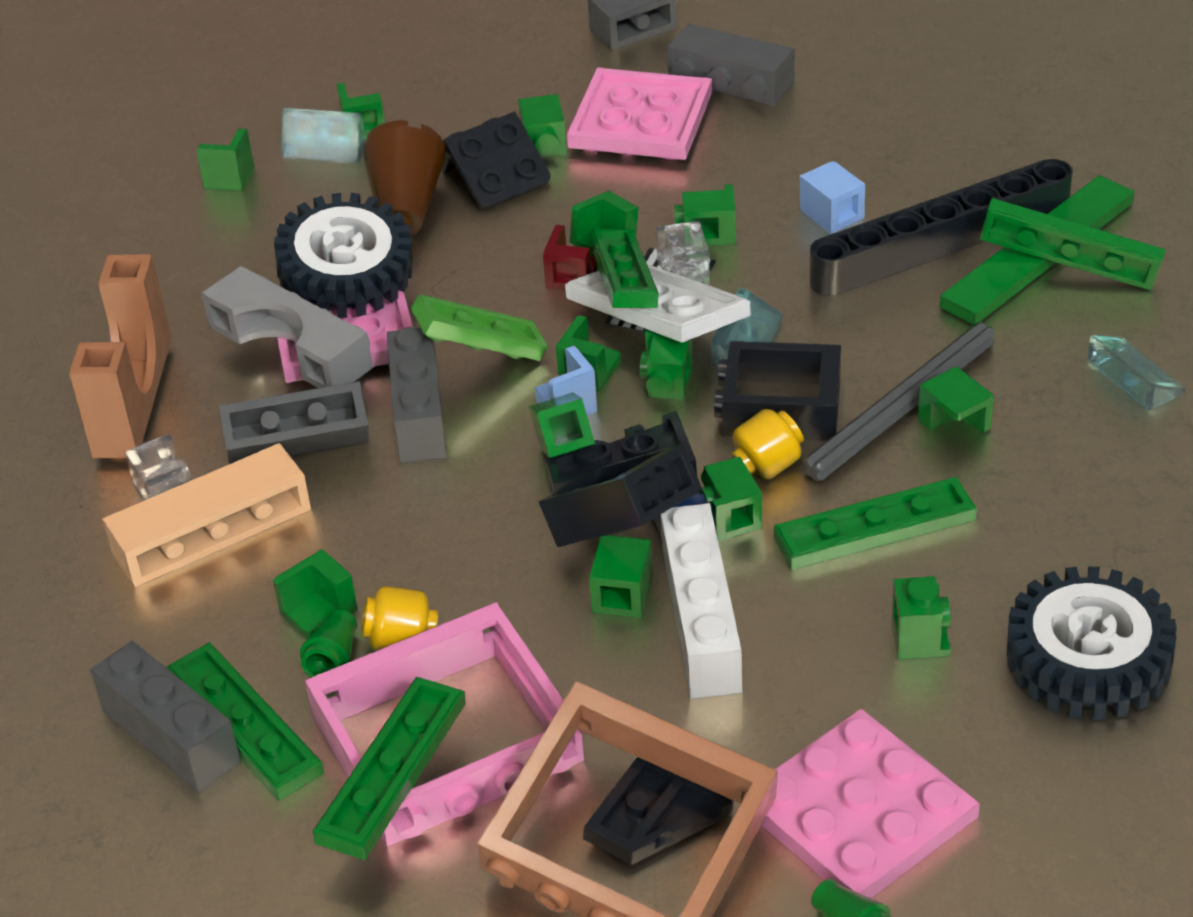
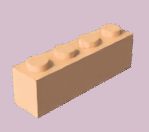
(207, 514)

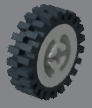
(339, 236)
(1114, 667)

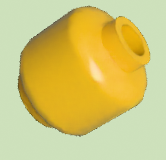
(768, 443)
(396, 615)

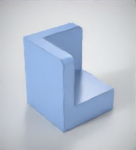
(832, 197)
(578, 379)

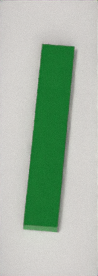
(1012, 270)

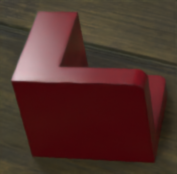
(565, 262)

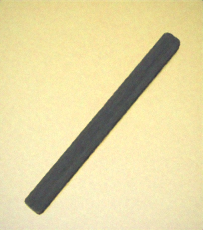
(894, 404)

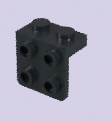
(496, 160)

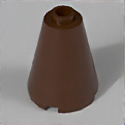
(404, 168)

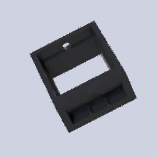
(781, 363)
(620, 495)

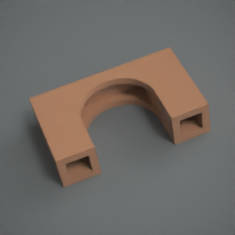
(121, 377)

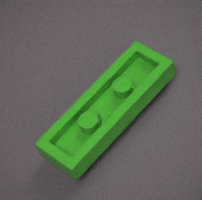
(478, 328)

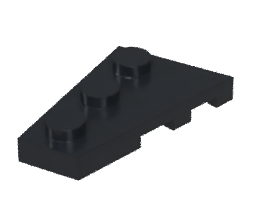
(575, 464)

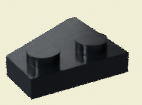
(651, 812)

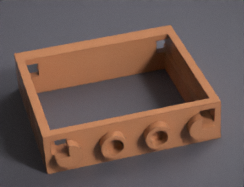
(653, 741)

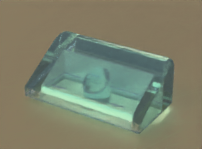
(322, 135)
(756, 328)
(1133, 371)

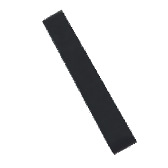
(930, 228)

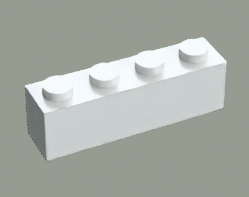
(701, 602)

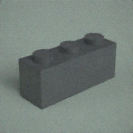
(734, 63)
(415, 396)
(297, 420)
(166, 716)

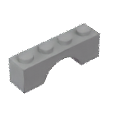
(252, 308)

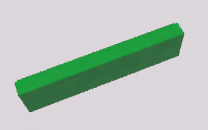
(1072, 244)
(623, 269)
(874, 523)
(260, 733)
(389, 768)

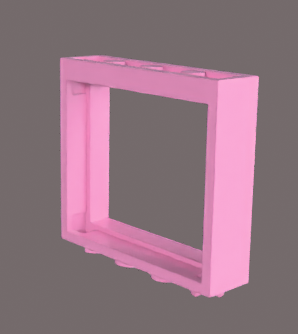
(433, 657)

